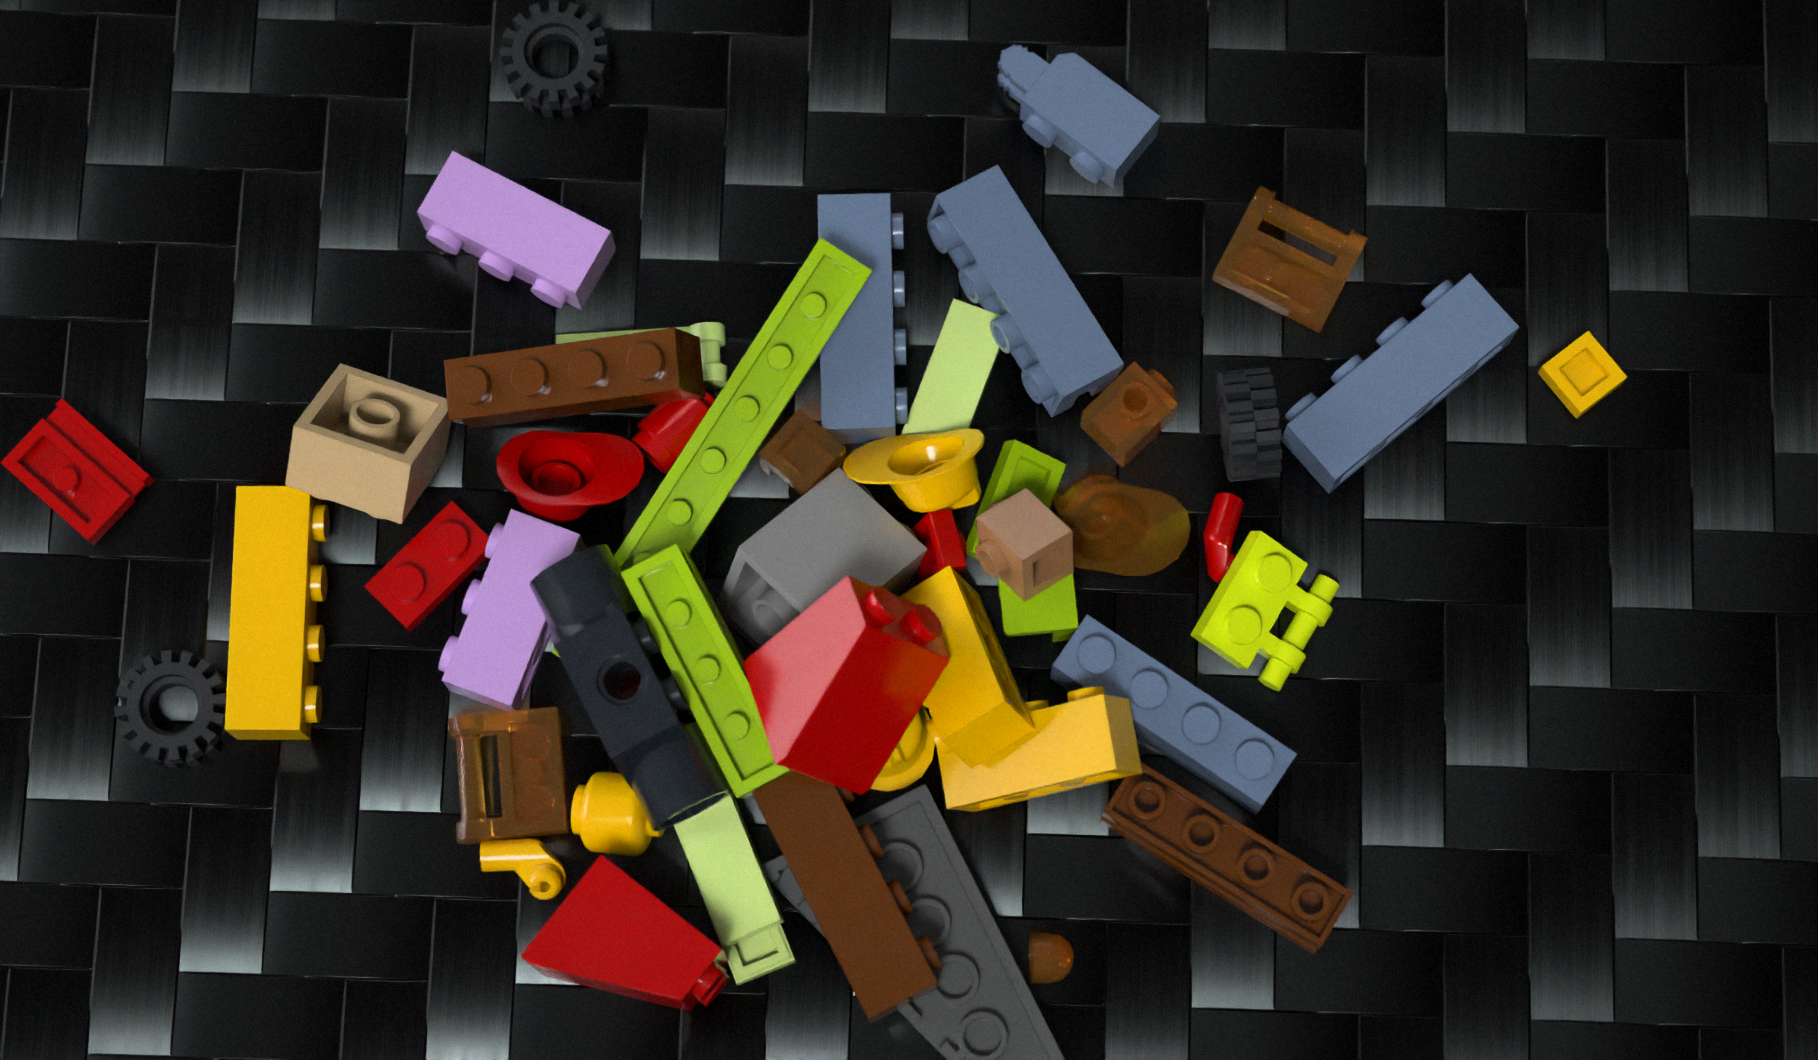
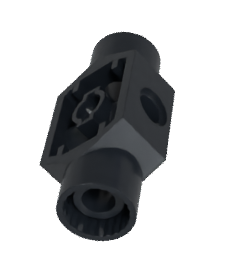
(601, 648)

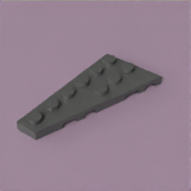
(981, 995)

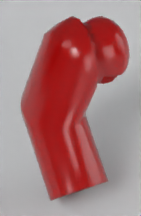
(1220, 534)

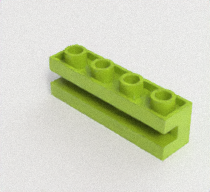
(704, 665)

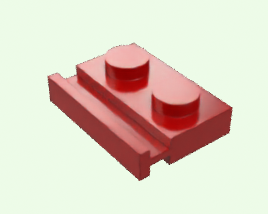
(77, 472)

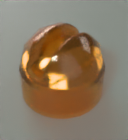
(1049, 958)

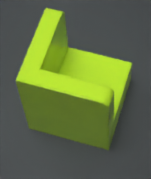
(1046, 612)

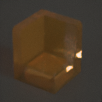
(802, 453)

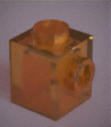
(1130, 413)

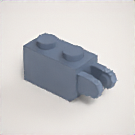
(1078, 112)

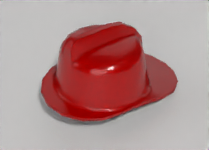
(568, 473)

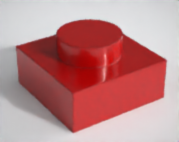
(943, 544)

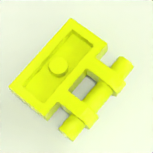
(1249, 602)

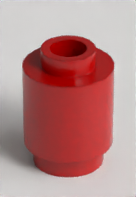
(669, 429)

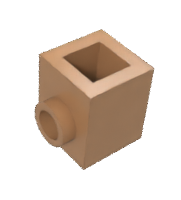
(1024, 544)

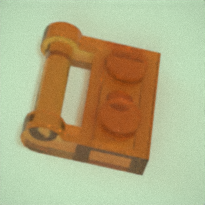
(1282, 274)
(528, 770)

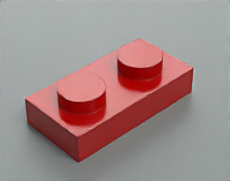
(429, 566)

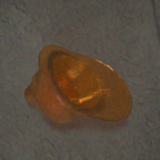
(1122, 526)

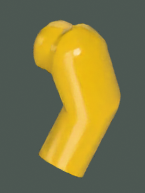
(530, 860)

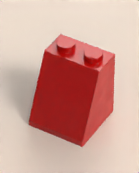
(846, 682)
(627, 943)

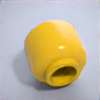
(610, 816)

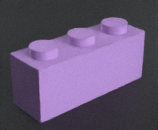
(515, 232)
(504, 622)

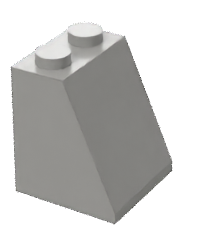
(809, 550)

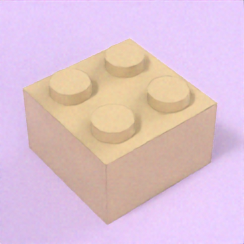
(369, 443)

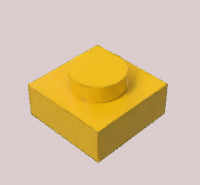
(1582, 374)

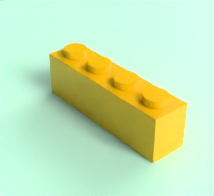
(275, 614)

